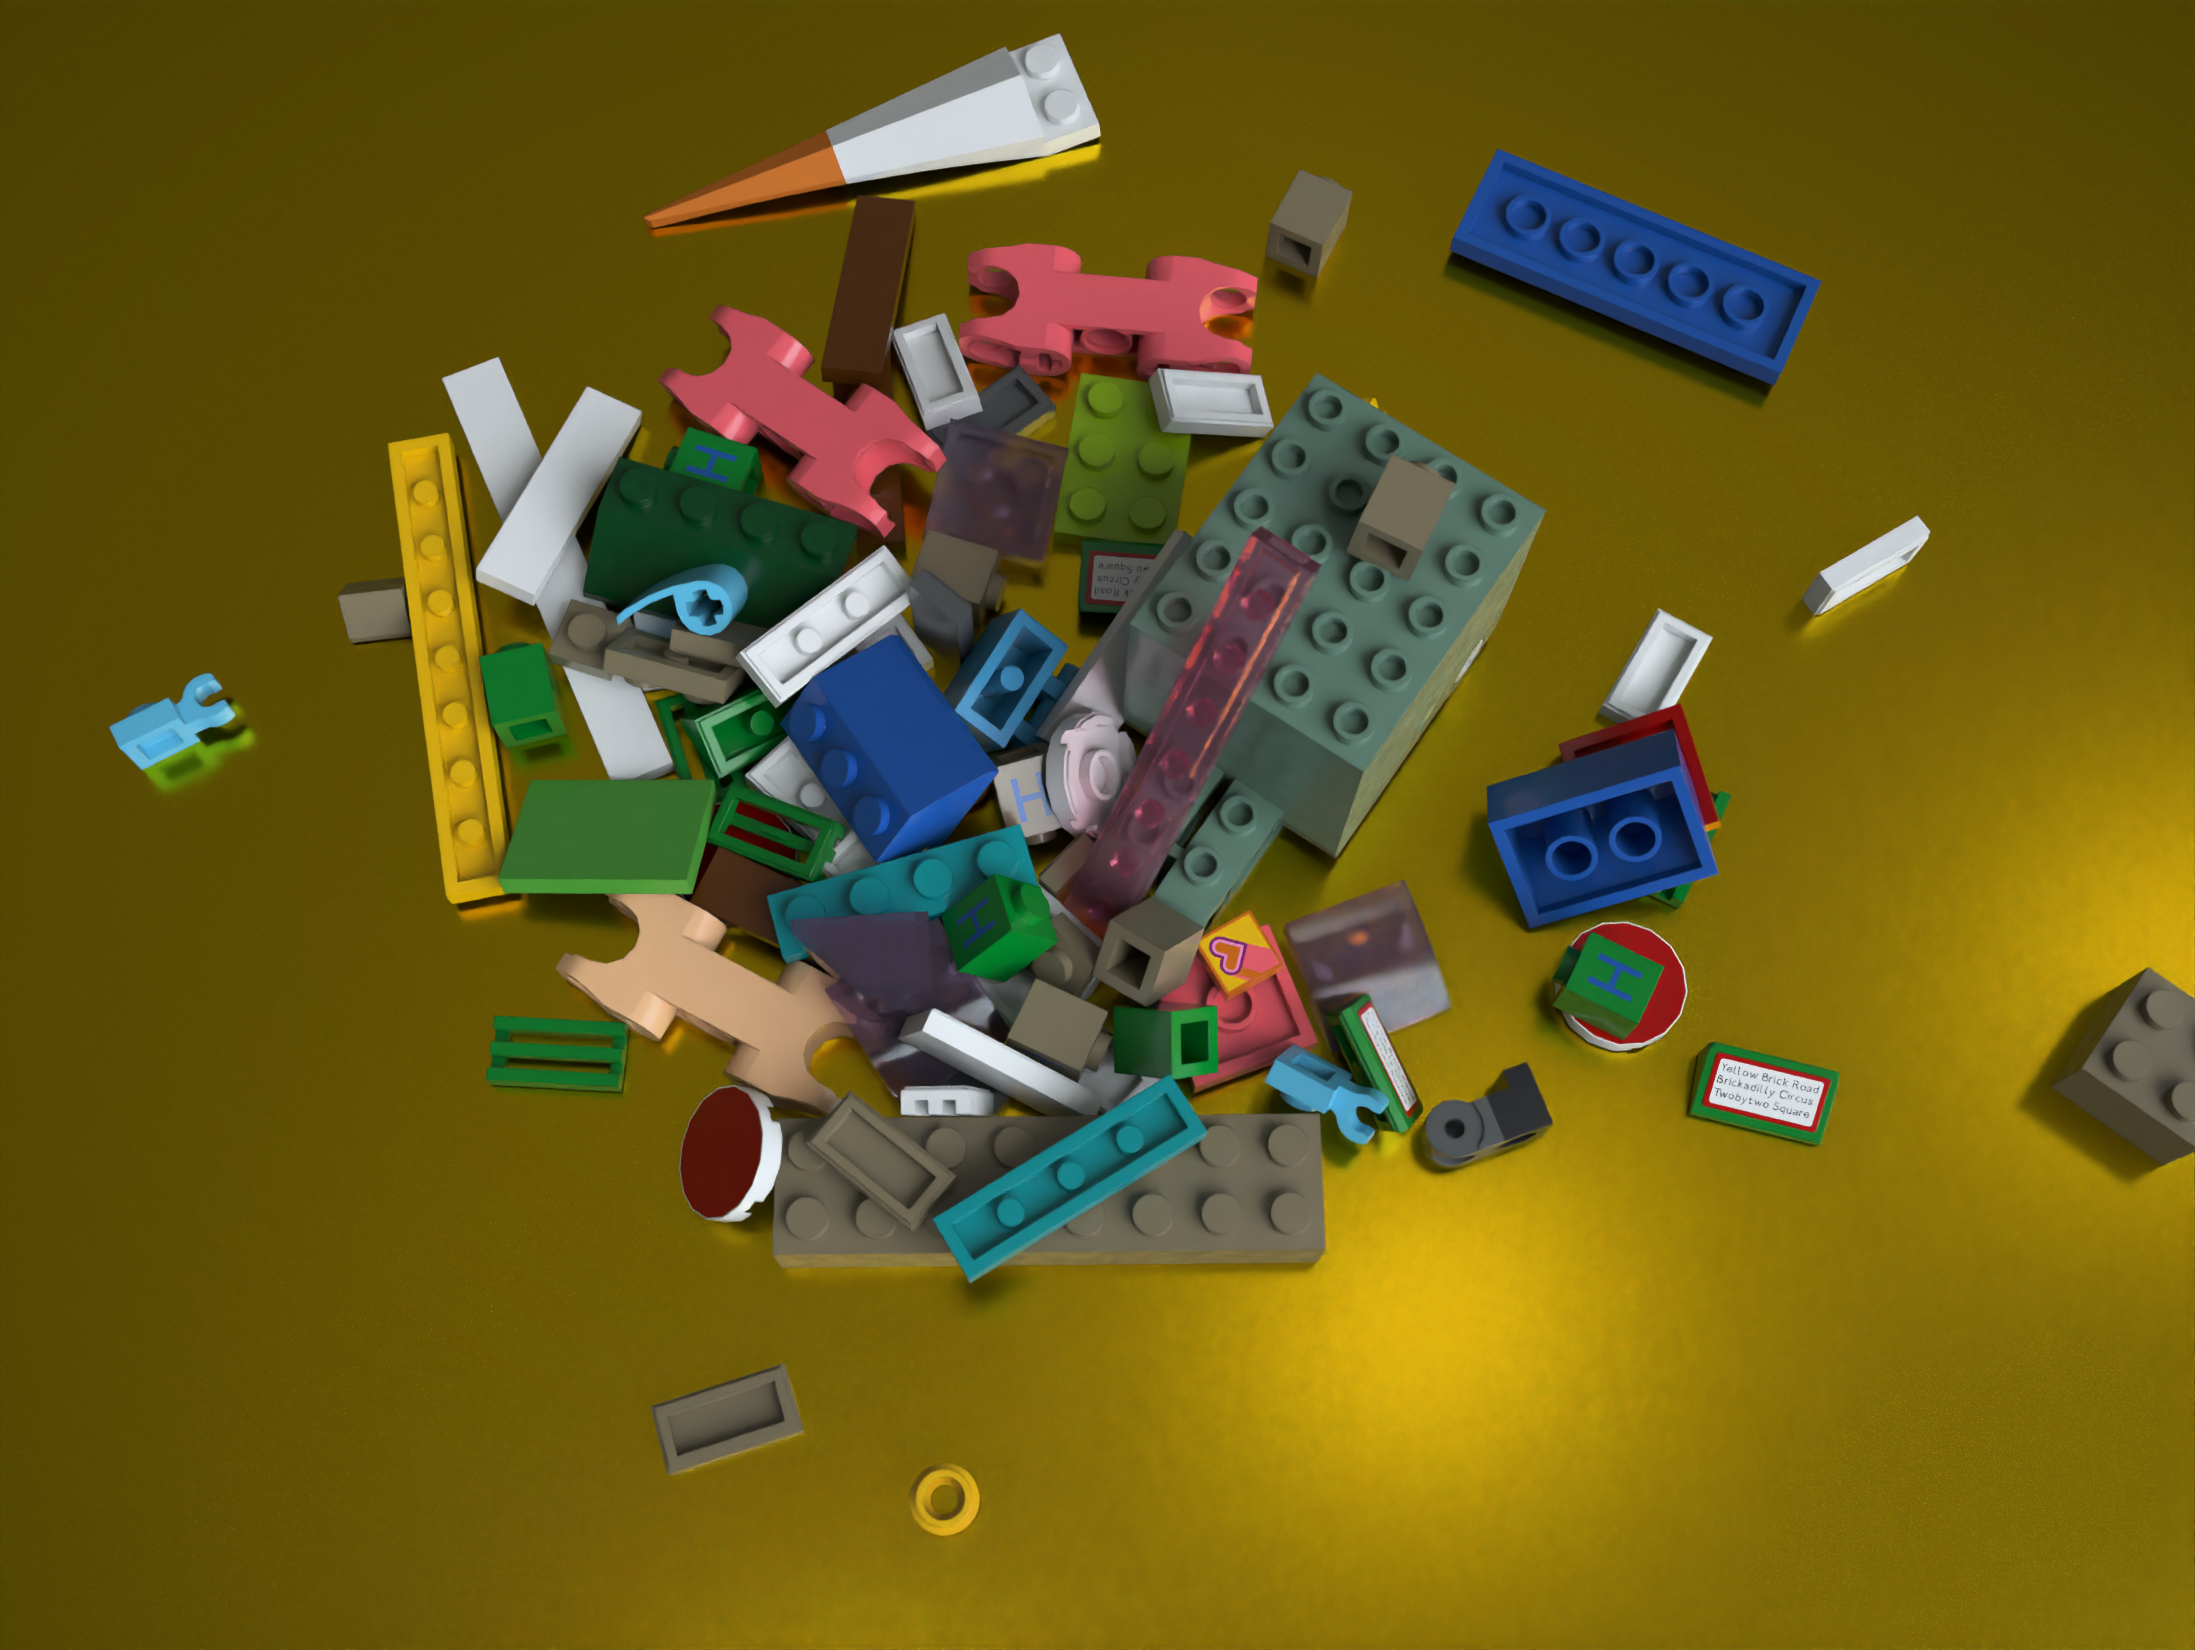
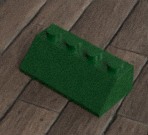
(667, 523)

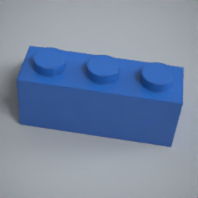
(889, 750)
(1600, 829)

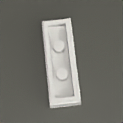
(827, 626)
(998, 1065)

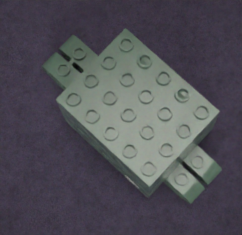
(1360, 657)

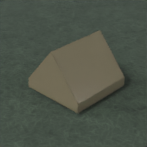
(375, 609)

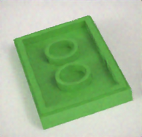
(609, 837)

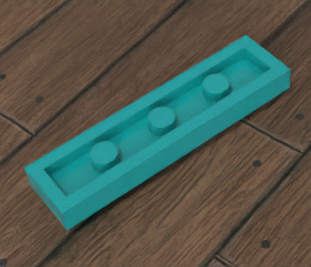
(913, 883)
(1069, 1178)

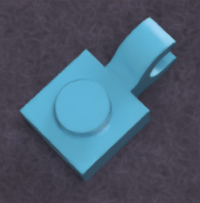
(166, 728)
(1319, 1085)

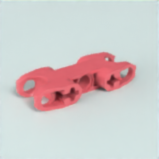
(1074, 312)
(835, 443)

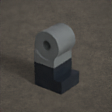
(1468, 1131)

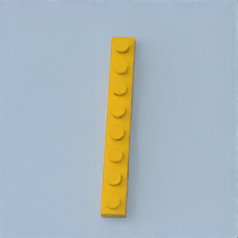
(448, 667)

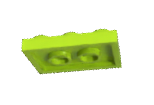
(1120, 469)

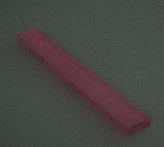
(1193, 727)

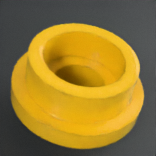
(933, 1479)

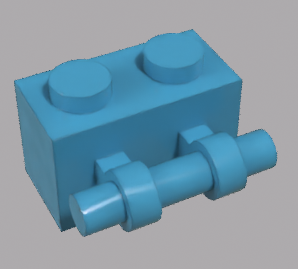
(1005, 676)

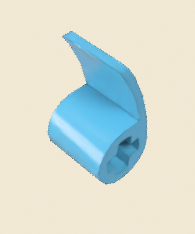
(694, 610)

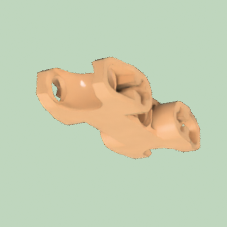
(681, 976)

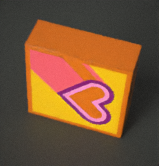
(1238, 955)

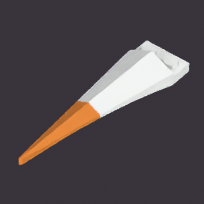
(980, 113)

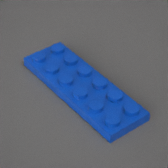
(1635, 266)

